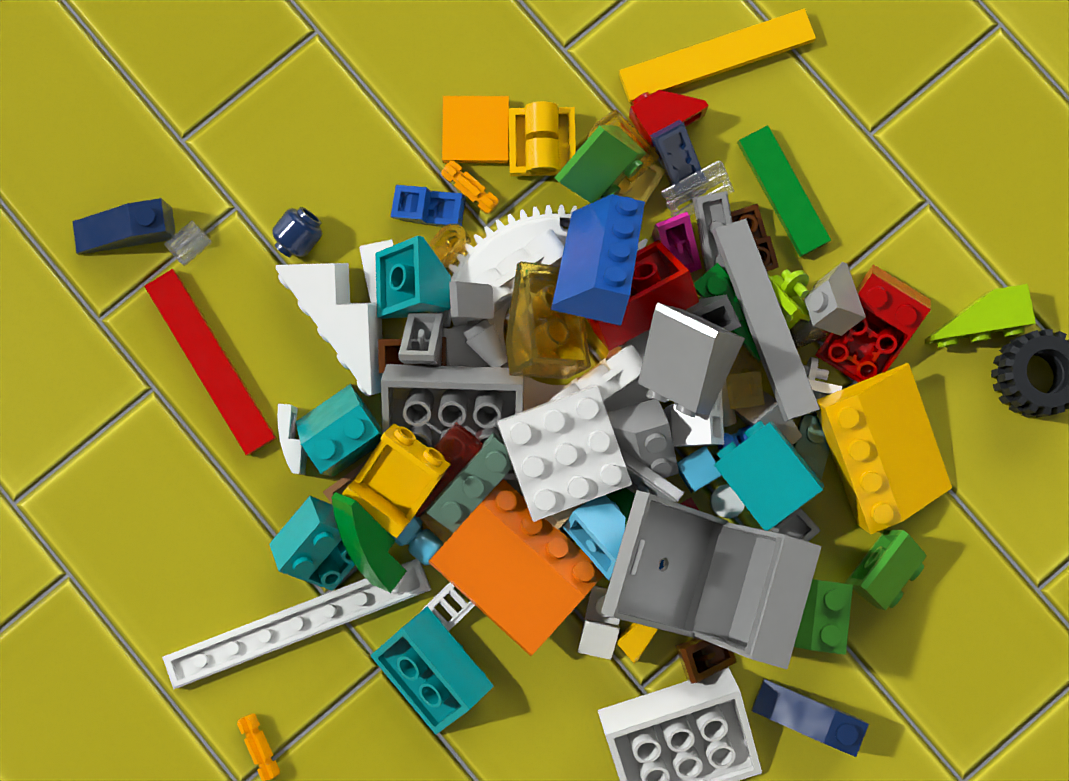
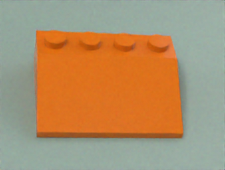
(515, 568)

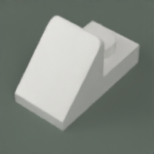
(599, 630)

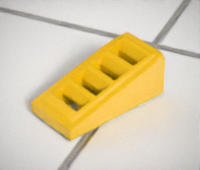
(635, 640)

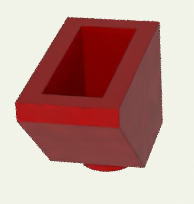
(663, 108)

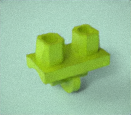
(789, 291)

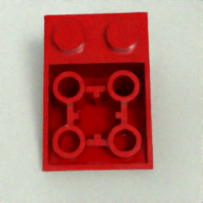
(874, 343)

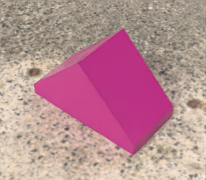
(679, 239)

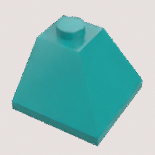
(410, 280)

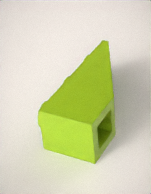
(997, 311)

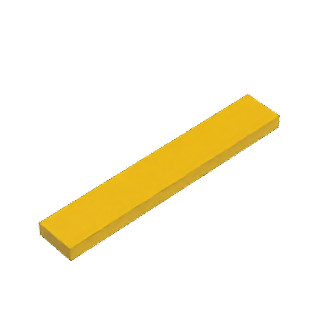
(718, 55)

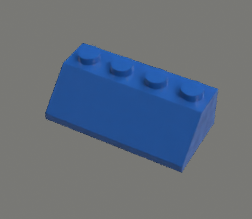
(599, 259)

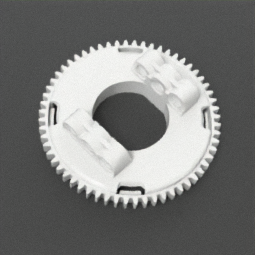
(494, 263)

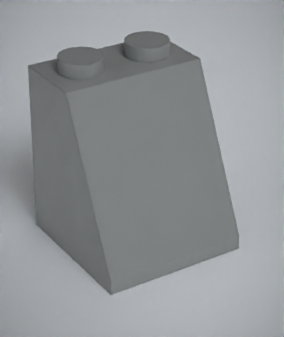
(687, 359)

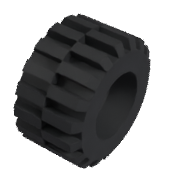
(1013, 376)

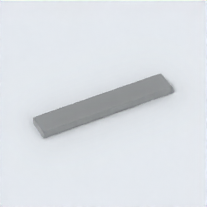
(765, 320)

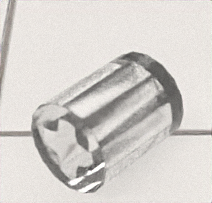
(188, 243)

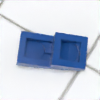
(427, 206)

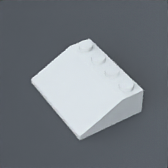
(683, 733)

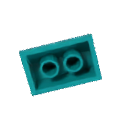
(432, 671)

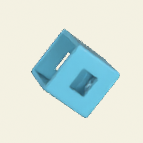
(698, 469)

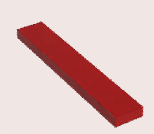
(210, 362)

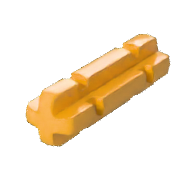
(470, 187)
(258, 747)

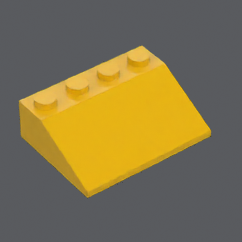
(883, 448)

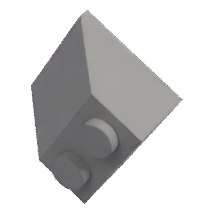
(646, 436)

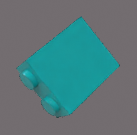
(339, 432)
(768, 474)

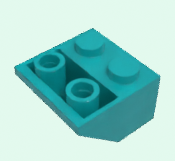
(312, 546)

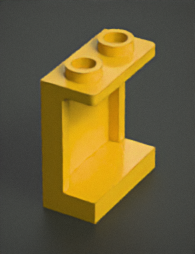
(397, 479)

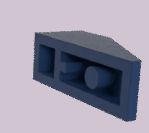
(125, 226)
(810, 717)

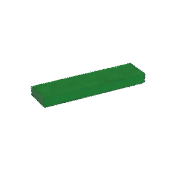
(784, 191)

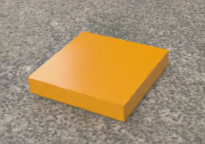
(475, 129)

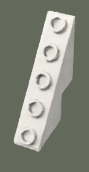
(347, 326)

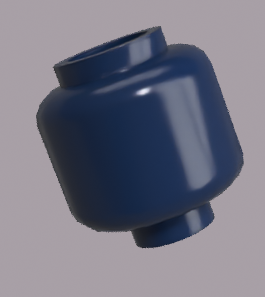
(297, 232)

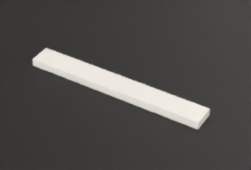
(290, 626)

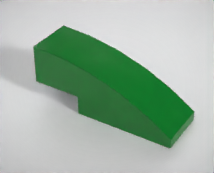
(367, 543)

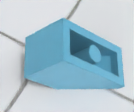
(598, 531)

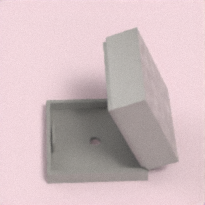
(717, 579)

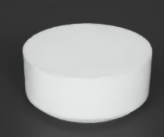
(726, 502)

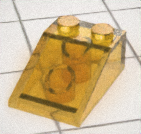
(539, 338)

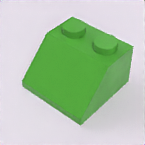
(601, 164)
(887, 569)
(826, 617)

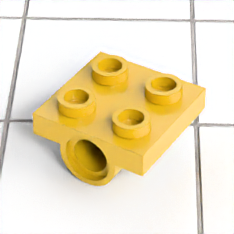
(541, 139)

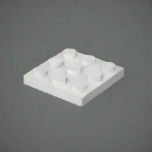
(564, 452)

